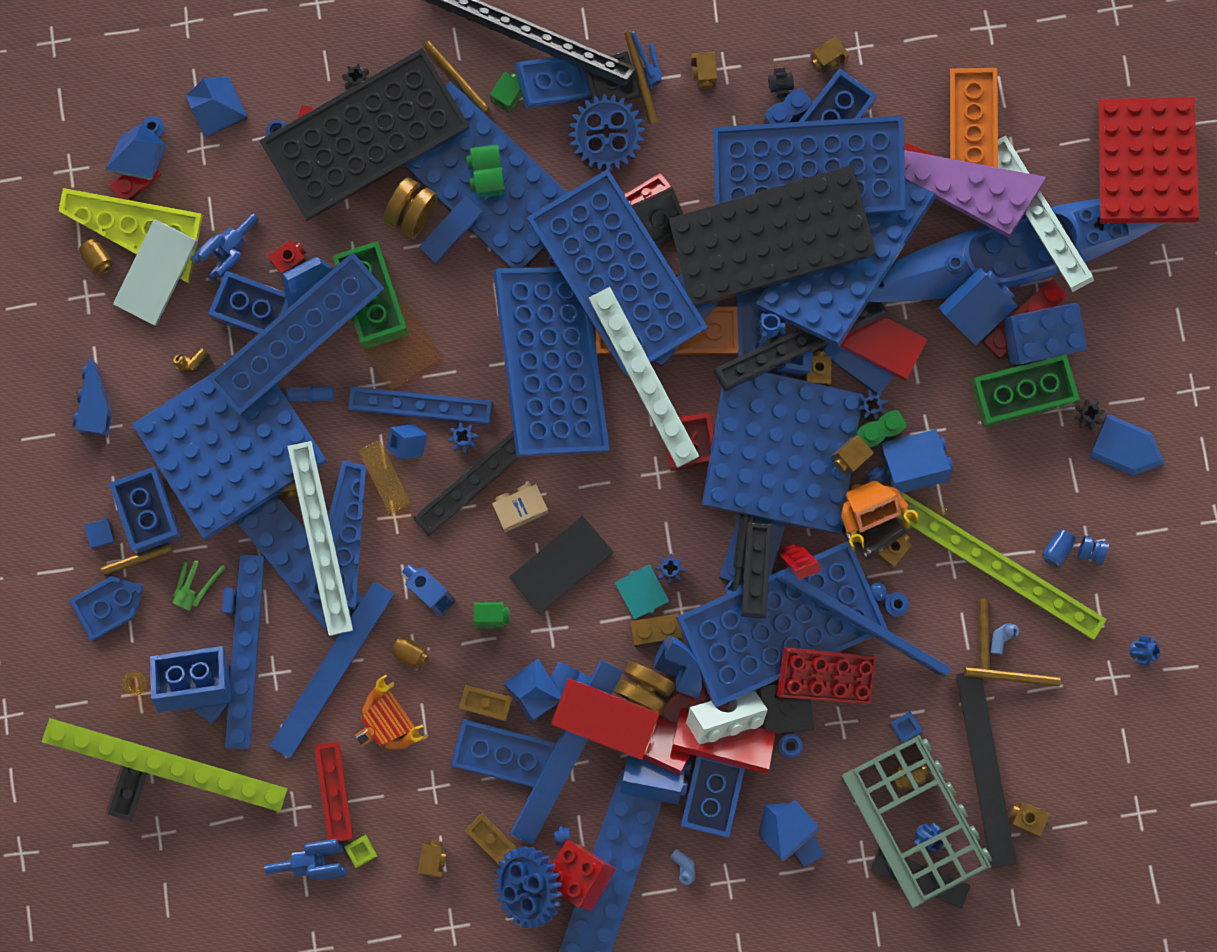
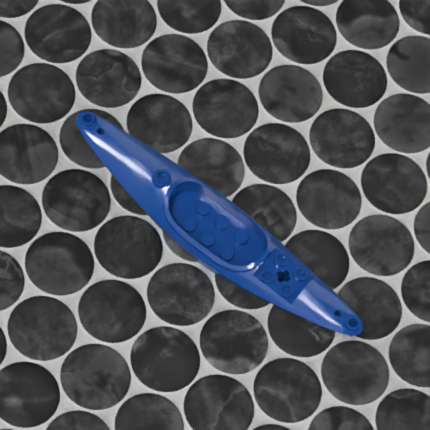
(1016, 260)

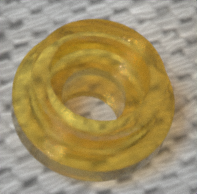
(129, 677)

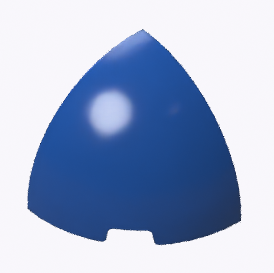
(678, 660)

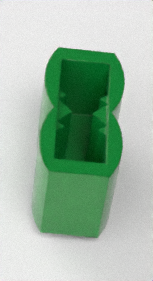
(487, 171)
(884, 429)
(491, 615)

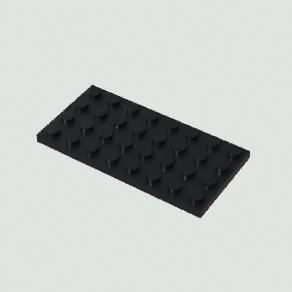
(364, 134)
(772, 236)

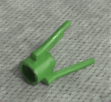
(183, 595)

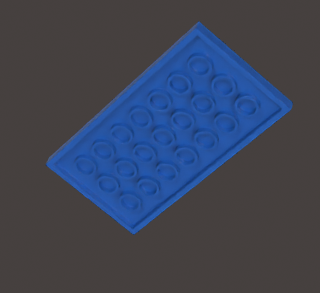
(777, 154)
(526, 185)
(604, 245)
(834, 299)
(549, 365)
(747, 652)

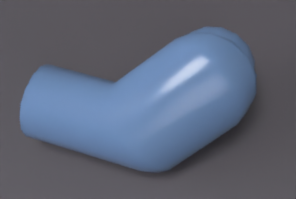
(1002, 635)
(686, 866)

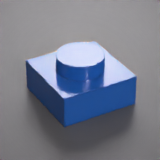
(211, 712)

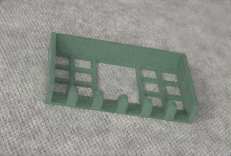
(883, 837)

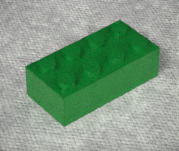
(382, 317)
(1024, 391)

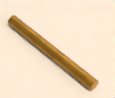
(456, 77)
(641, 79)
(1012, 676)

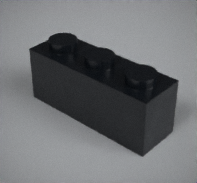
(126, 793)

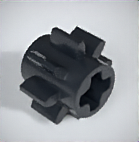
(352, 75)
(781, 82)
(1092, 409)

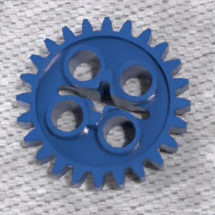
(606, 111)
(528, 887)

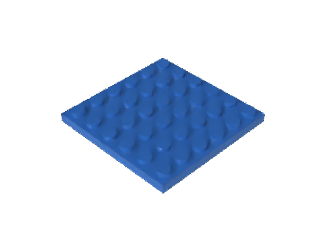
(776, 451)
(221, 459)

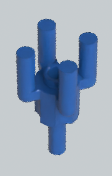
(225, 247)
(312, 862)

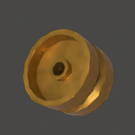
(410, 208)
(645, 686)

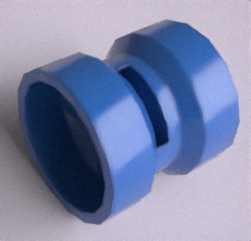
(1093, 550)

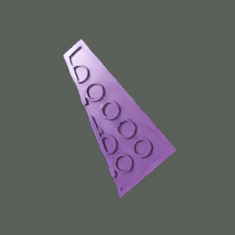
(980, 191)

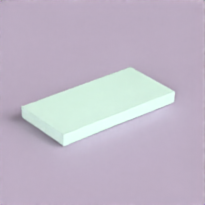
(155, 272)

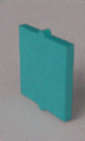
(641, 592)

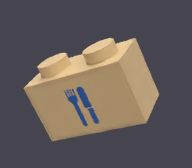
(520, 507)

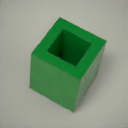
(506, 92)

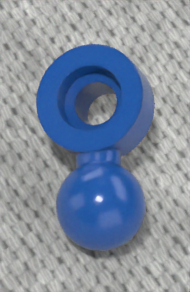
(880, 594)

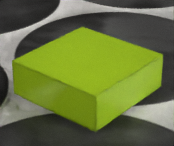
(360, 851)

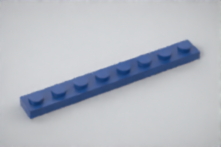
(245, 652)

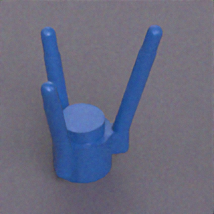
(652, 74)
(770, 327)

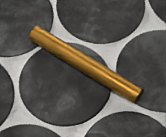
(136, 559)
(984, 634)

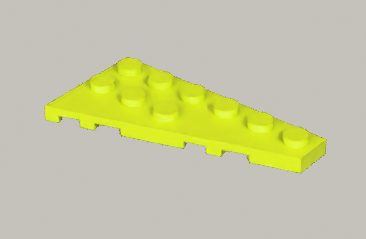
(127, 220)

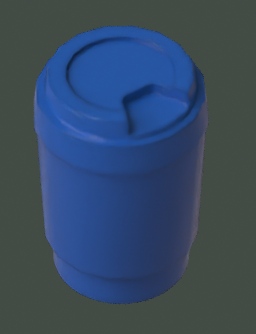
(1058, 548)

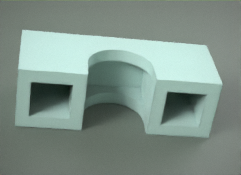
(710, 724)

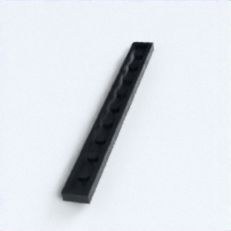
(540, 38)

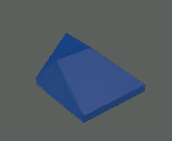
(215, 104)
(137, 153)
(533, 691)
(786, 828)

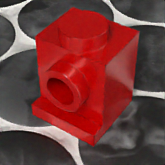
(284, 265)

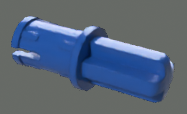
(310, 394)

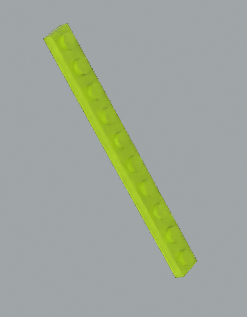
(1004, 570)
(164, 765)

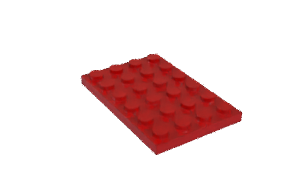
(1148, 160)

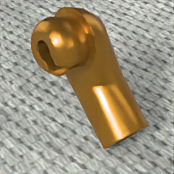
(190, 363)

